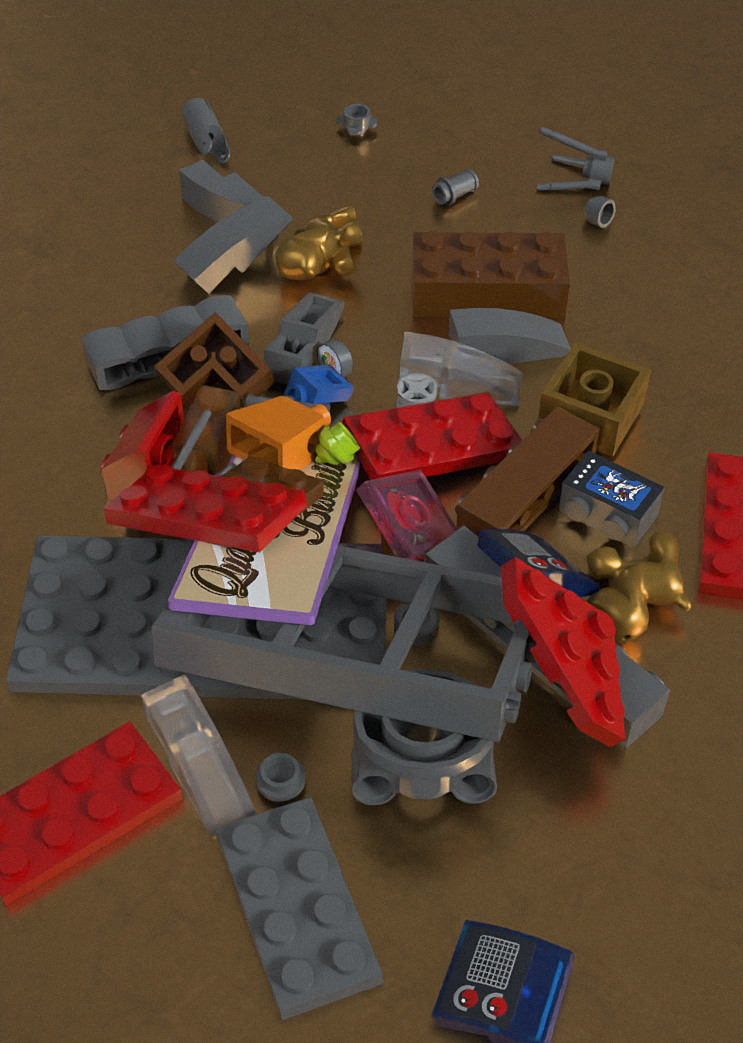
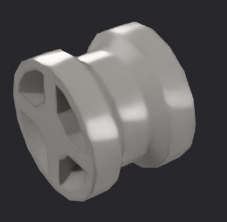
(415, 389)

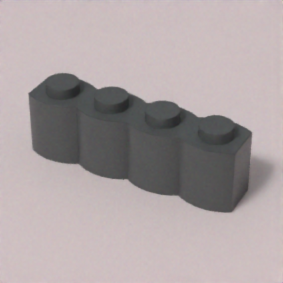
(132, 351)

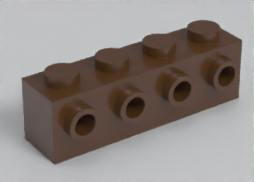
(528, 475)

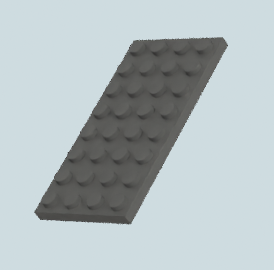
(95, 608)

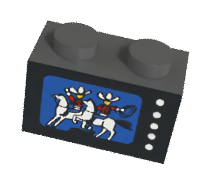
(611, 499)

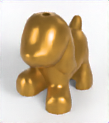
(320, 246)
(637, 583)

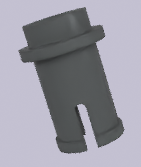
(448, 189)

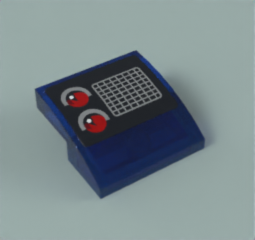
(538, 553)
(503, 985)

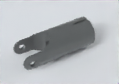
(205, 129)

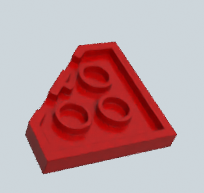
(571, 647)

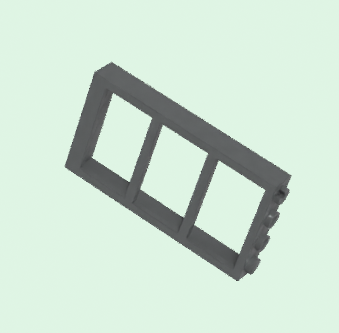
(376, 689)

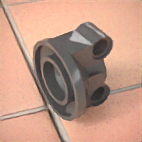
(419, 759)

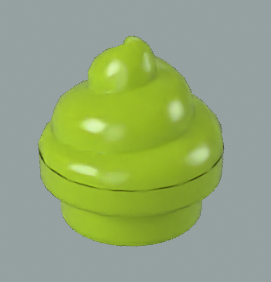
(336, 445)

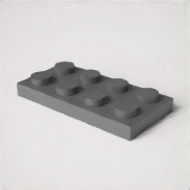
(298, 908)

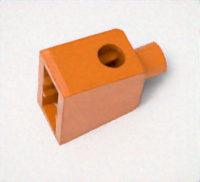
(277, 431)

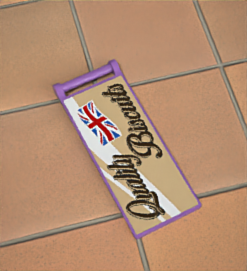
(287, 575)

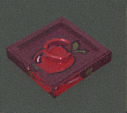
(407, 513)

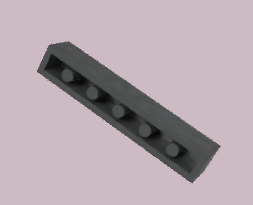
(641, 690)

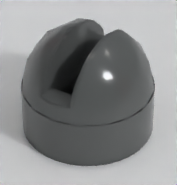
(600, 211)

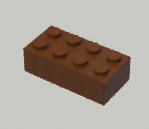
(489, 272)

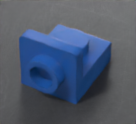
(318, 385)

